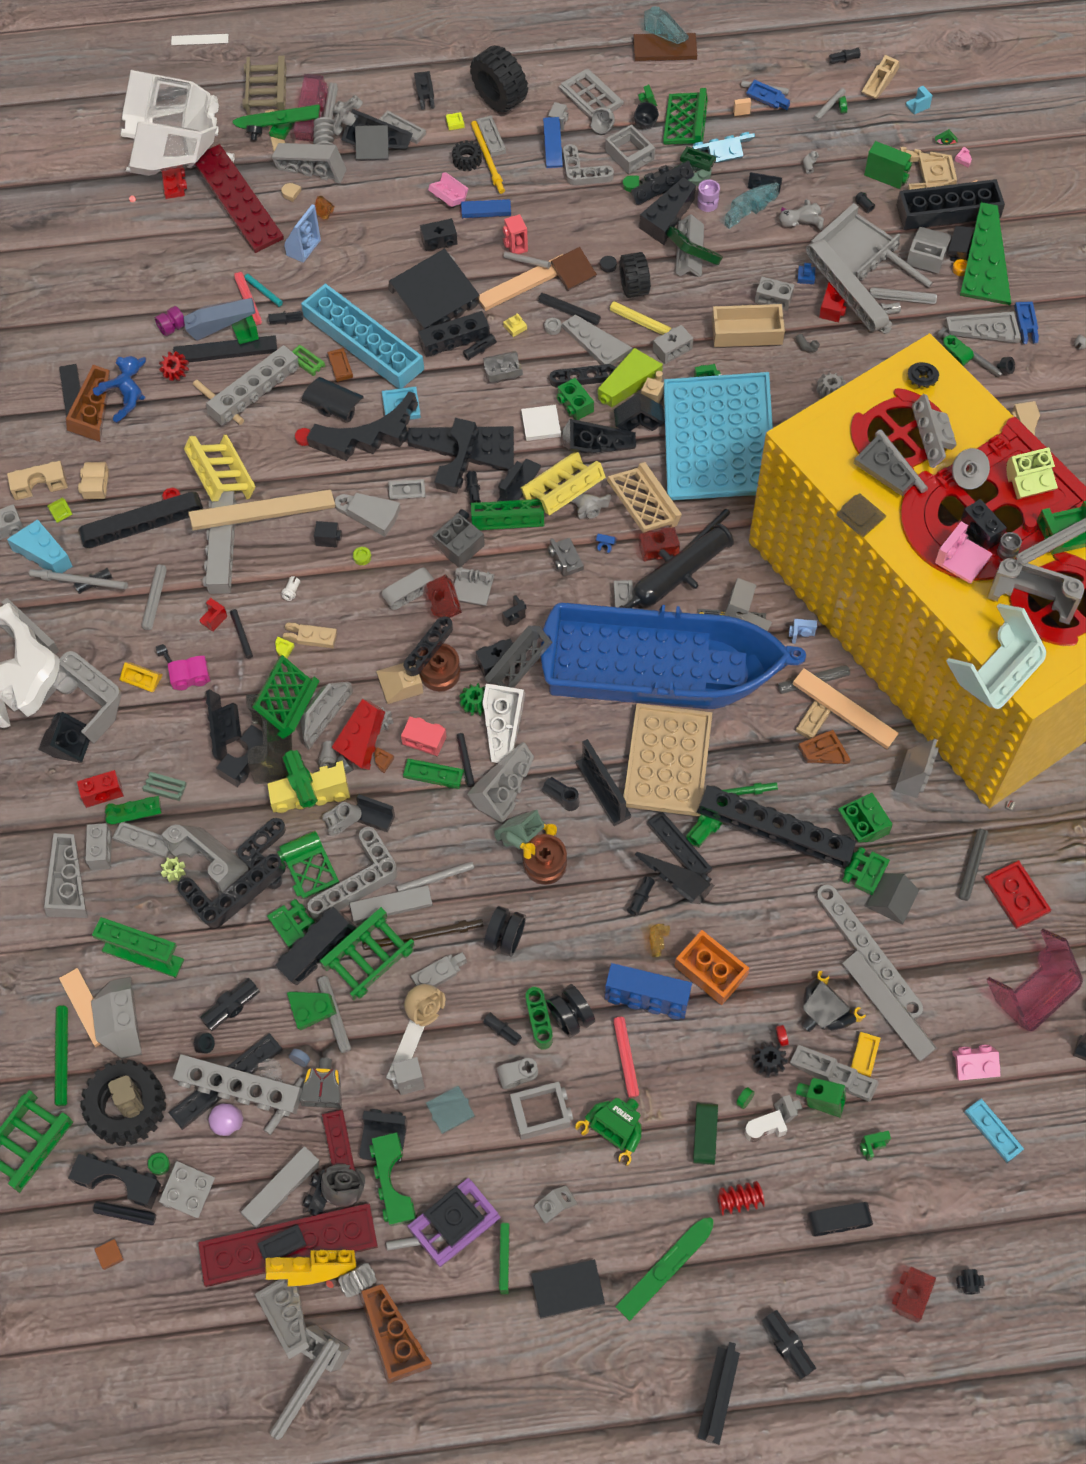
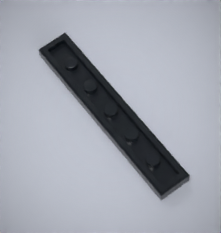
(227, 349)
(248, 1062)

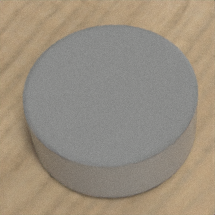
(553, 326)

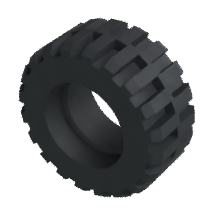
(499, 78)
(129, 1128)

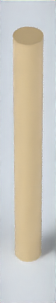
(210, 395)

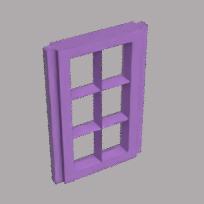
(447, 1253)

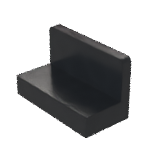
(375, 813)

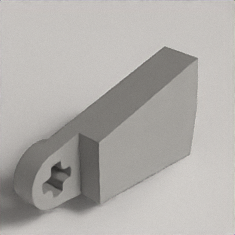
(370, 511)

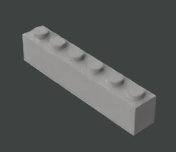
(220, 551)

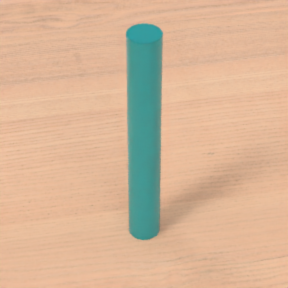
(263, 290)

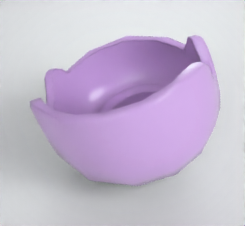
(225, 1119)

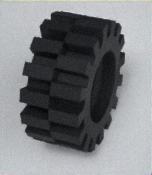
(466, 162)

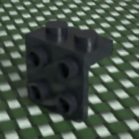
(381, 1124)

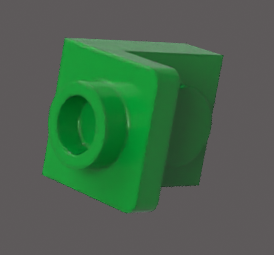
(875, 1140)

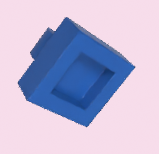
(806, 274)
(605, 540)

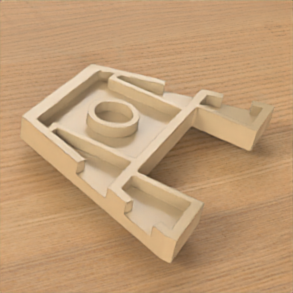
(935, 168)

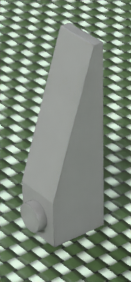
(499, 787)

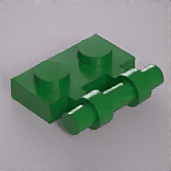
(870, 875)
(286, 925)

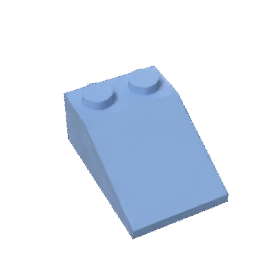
(304, 236)

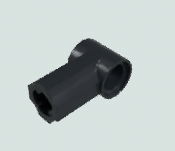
(561, 792)

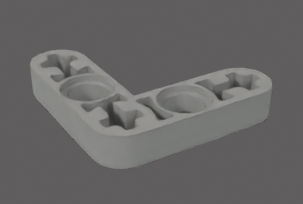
(577, 171)

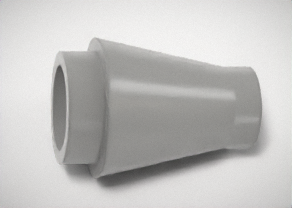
(328, 755)

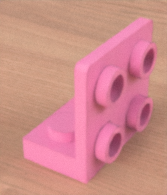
(962, 555)

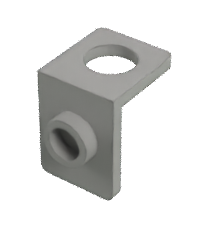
(554, 1203)

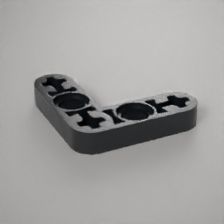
(256, 855)

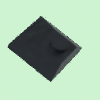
(65, 739)

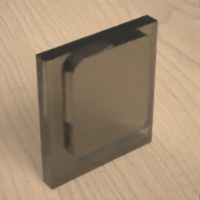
(861, 515)

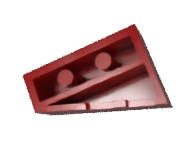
(360, 734)

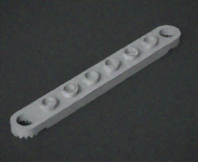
(861, 940)

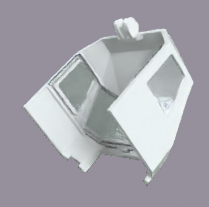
(168, 121)

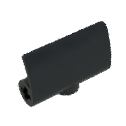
(331, 399)

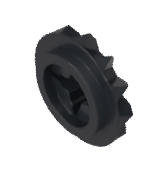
(923, 369)

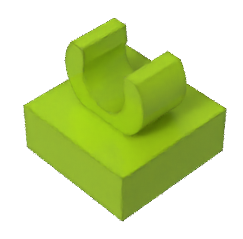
(59, 509)

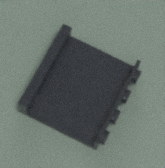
(435, 290)

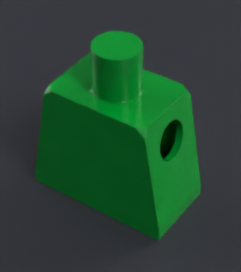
(824, 1096)

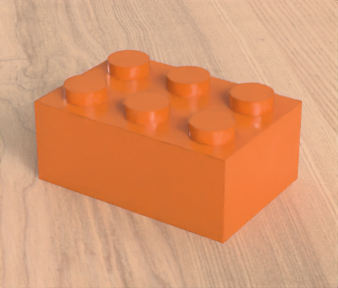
(711, 967)

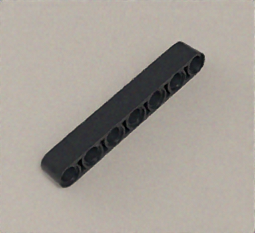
(139, 520)

